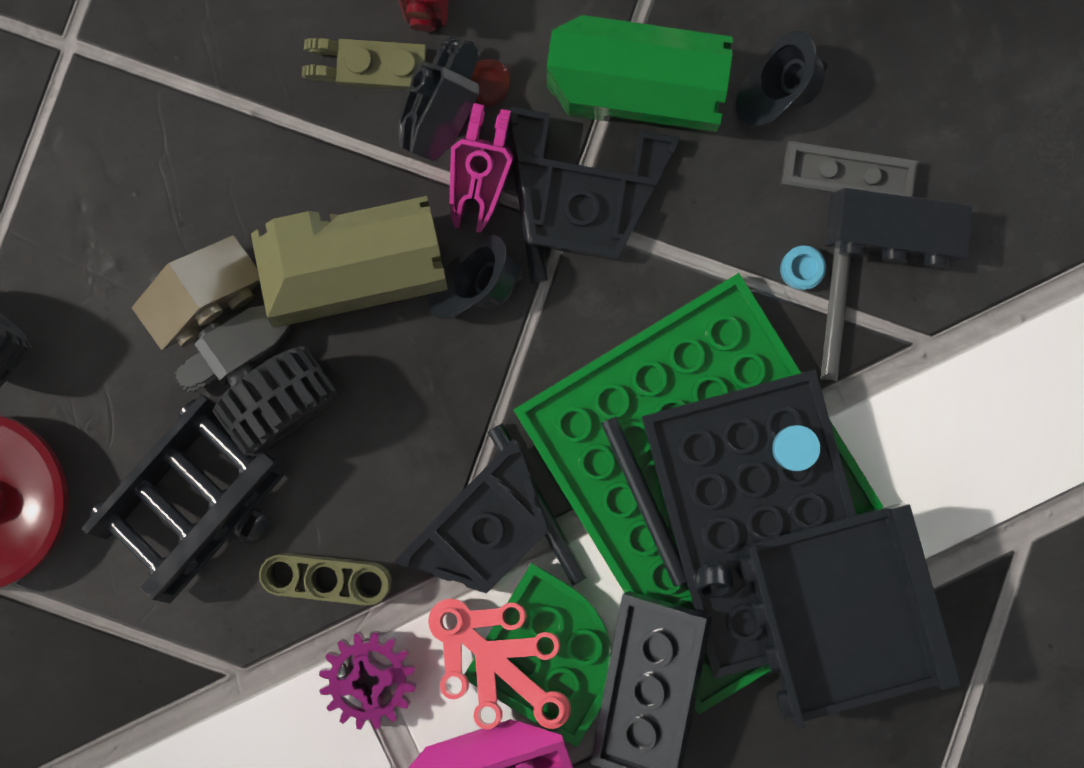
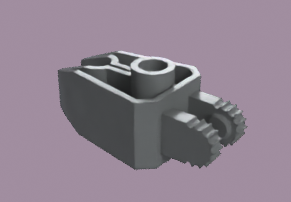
(230, 350)

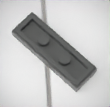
(832, 169)

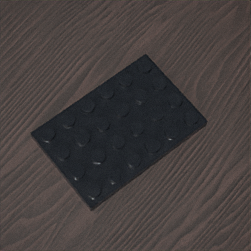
(732, 492)

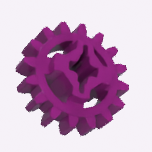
(348, 684)

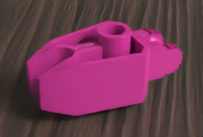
(480, 168)

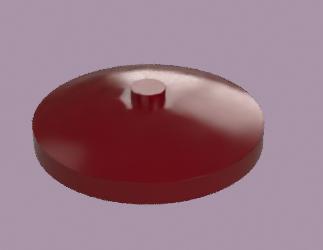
(31, 501)

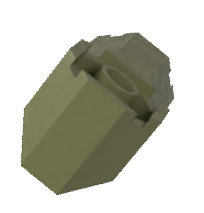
(348, 263)

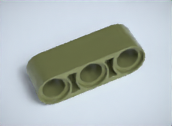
(305, 584)

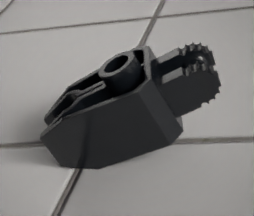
(439, 100)

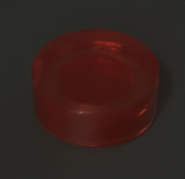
(492, 81)

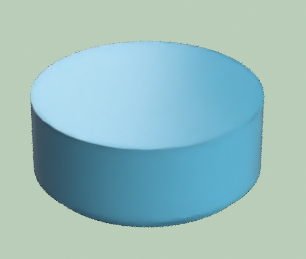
(803, 268)
(796, 448)

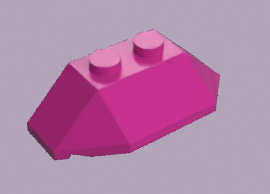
(504, 746)

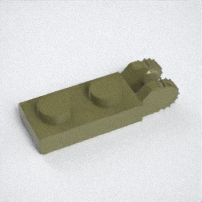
(365, 63)

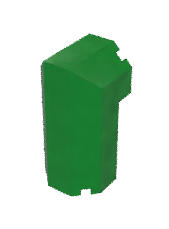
(639, 72)

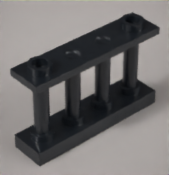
(226, 507)

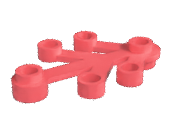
(492, 659)

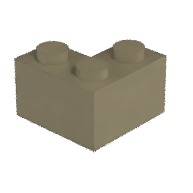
(196, 292)

